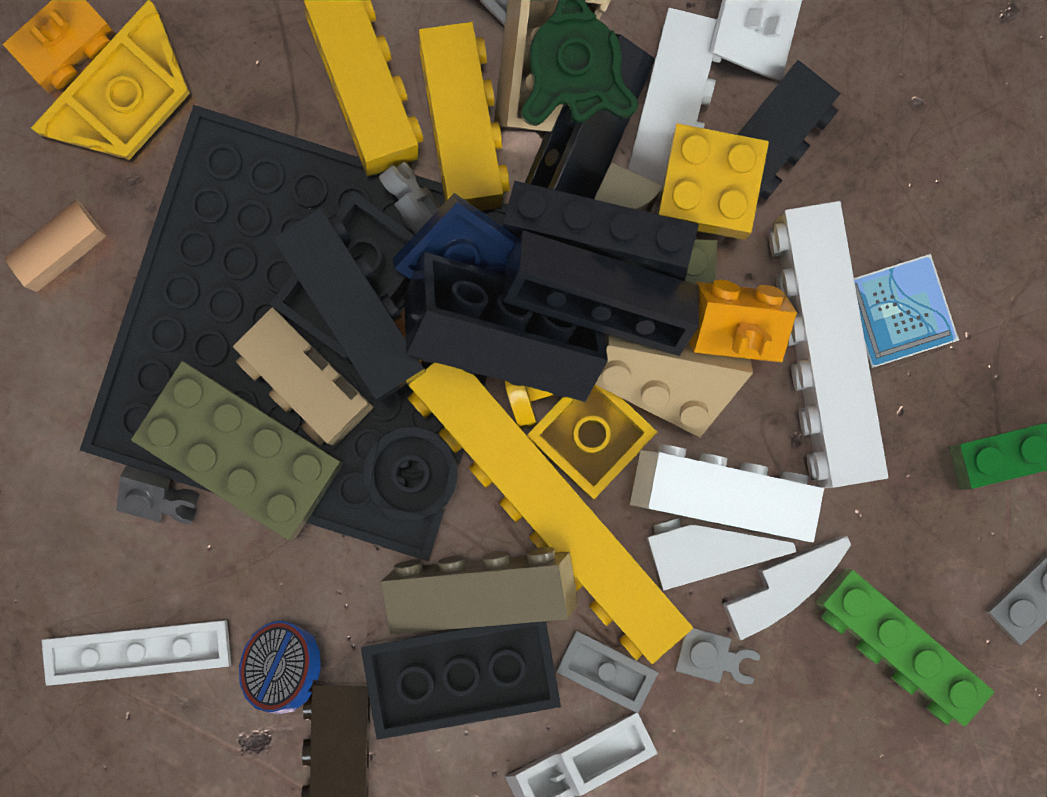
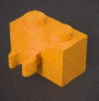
(59, 41)
(743, 321)

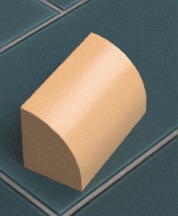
(54, 246)

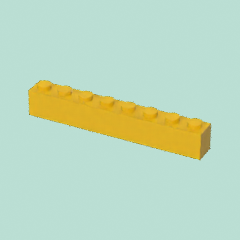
(551, 507)

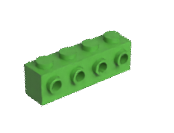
(905, 647)

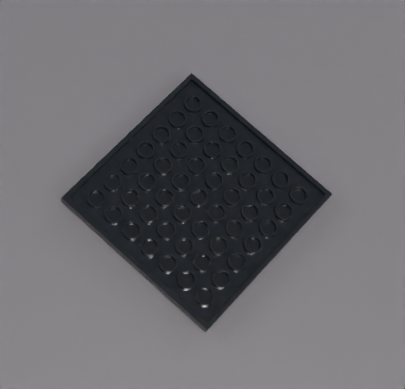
(213, 279)

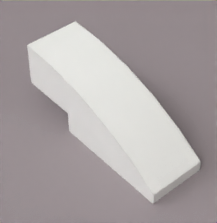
(785, 587)
(586, 761)

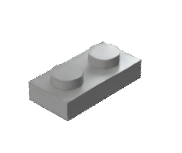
(1023, 605)
(607, 671)

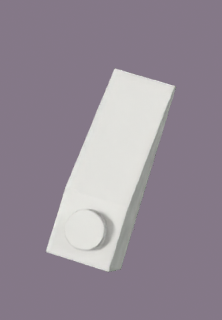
(700, 552)

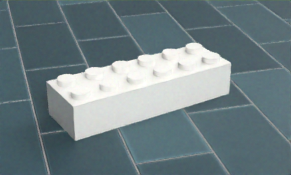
(828, 346)

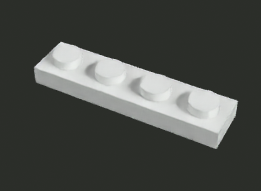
(136, 652)

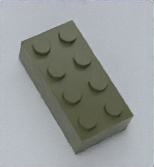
(237, 451)

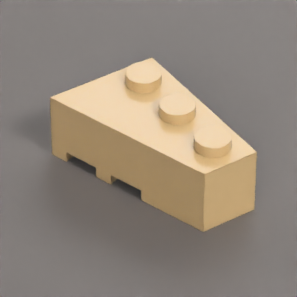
(515, 78)
(301, 379)
(679, 389)

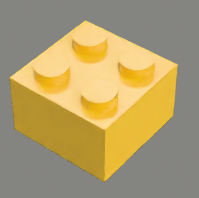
(713, 180)
(592, 438)

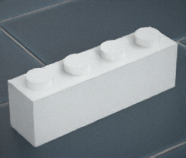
(675, 89)
(727, 495)

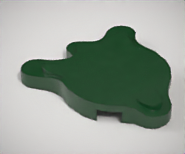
(577, 65)

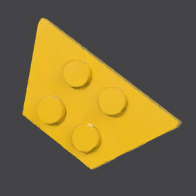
(121, 92)

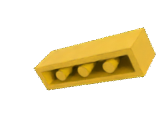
(363, 82)
(460, 115)

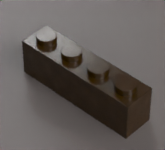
(338, 740)

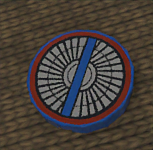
(279, 667)

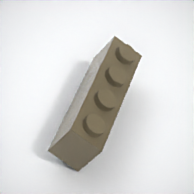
(479, 591)

